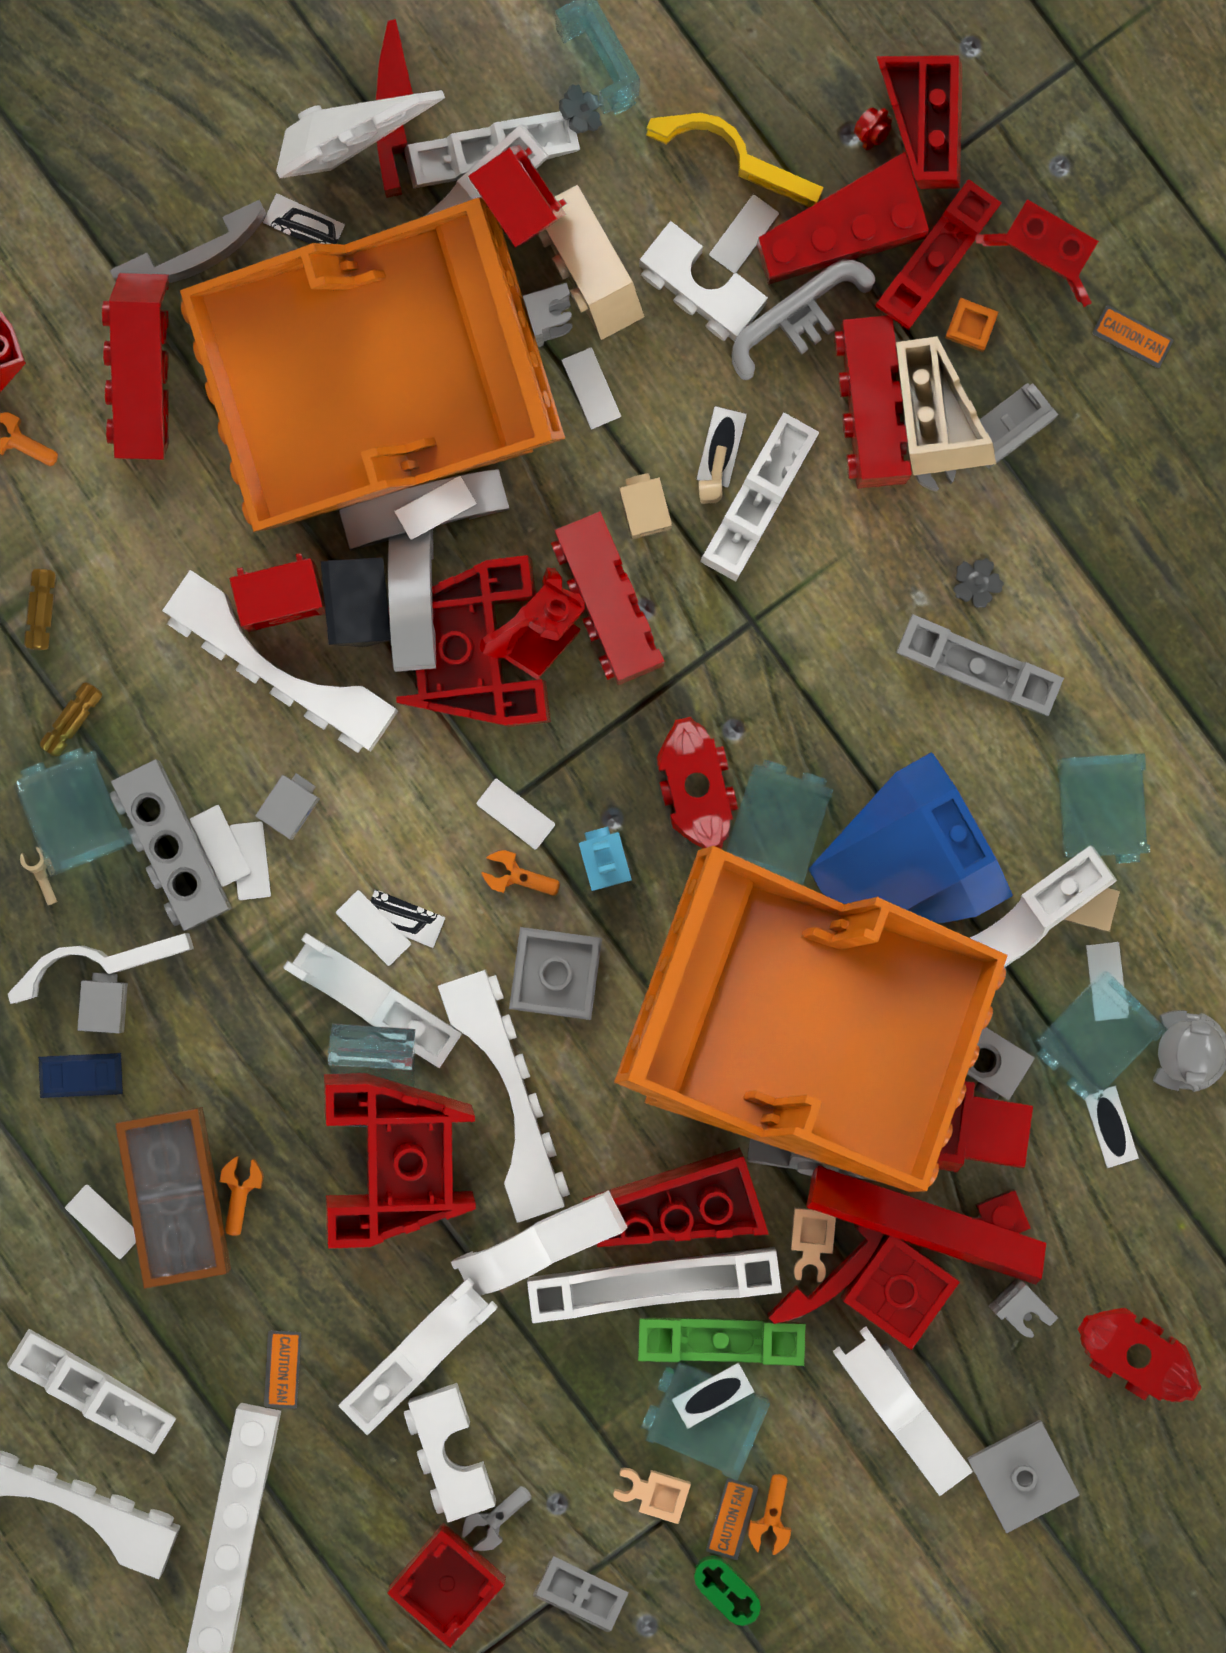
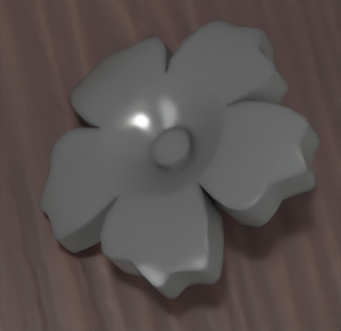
(579, 109)
(977, 582)

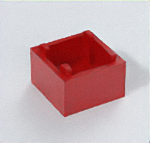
(517, 195)
(278, 594)
(900, 1290)
(446, 1585)

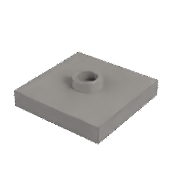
(555, 973)
(1023, 1476)

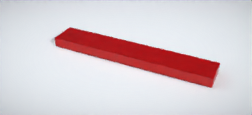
(926, 1225)

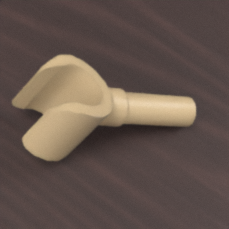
(711, 490)
(41, 876)

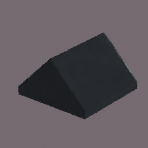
(355, 602)

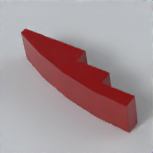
(392, 82)

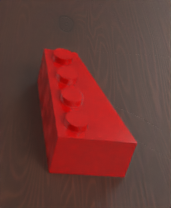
(854, 222)
(137, 366)
(873, 402)
(608, 599)
(690, 1202)

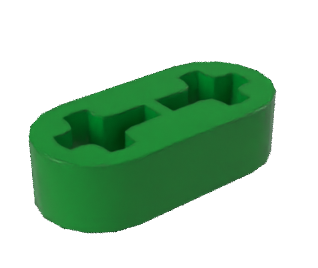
(720, 1597)

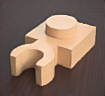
(812, 1235)
(659, 1496)

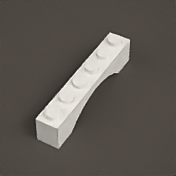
(208, 613)
(531, 1177)
(653, 1283)
(233, 1529)
(135, 1537)

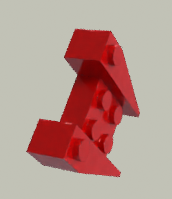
(464, 678)
(405, 1159)

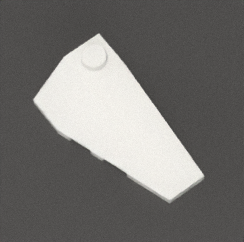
(336, 134)

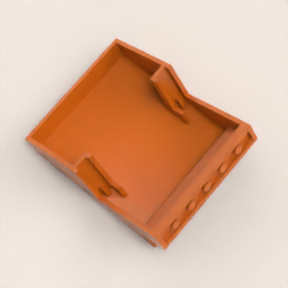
(371, 365)
(812, 1021)

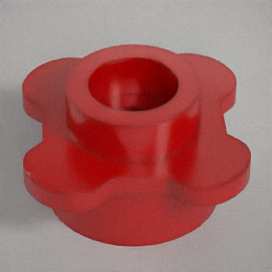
(873, 127)

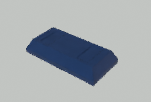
(80, 1075)

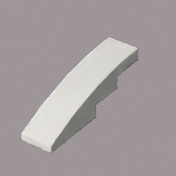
(453, 156)
(759, 496)
(91, 1391)

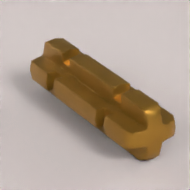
(40, 609)
(71, 719)

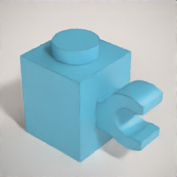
(604, 859)

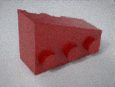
(928, 114)

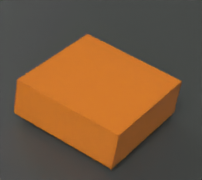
(971, 324)

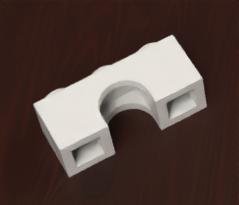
(726, 308)
(458, 1488)

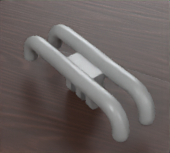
(799, 313)

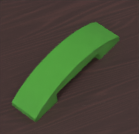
(721, 1340)

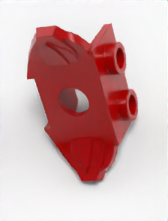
(1049, 243)
(539, 629)
(691, 751)
(1167, 1375)

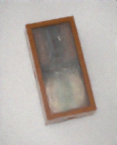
(173, 1197)

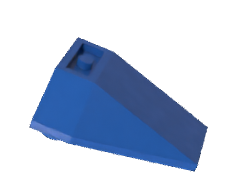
(915, 850)

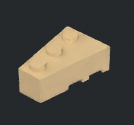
(592, 266)
(938, 414)

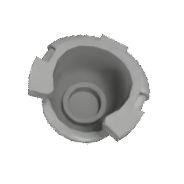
(1190, 1051)

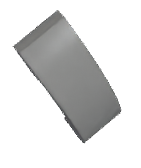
(240, 225)
(376, 521)
(411, 602)
(979, 666)

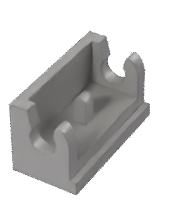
(545, 311)
(1017, 420)
(1017, 1303)
(580, 1594)

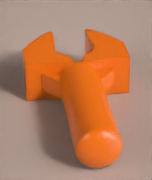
(24, 443)
(519, 876)
(239, 1193)
(772, 1517)

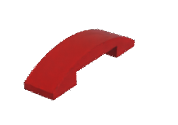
(938, 254)
(797, 1303)

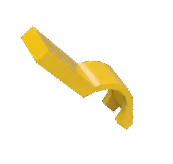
(750, 168)

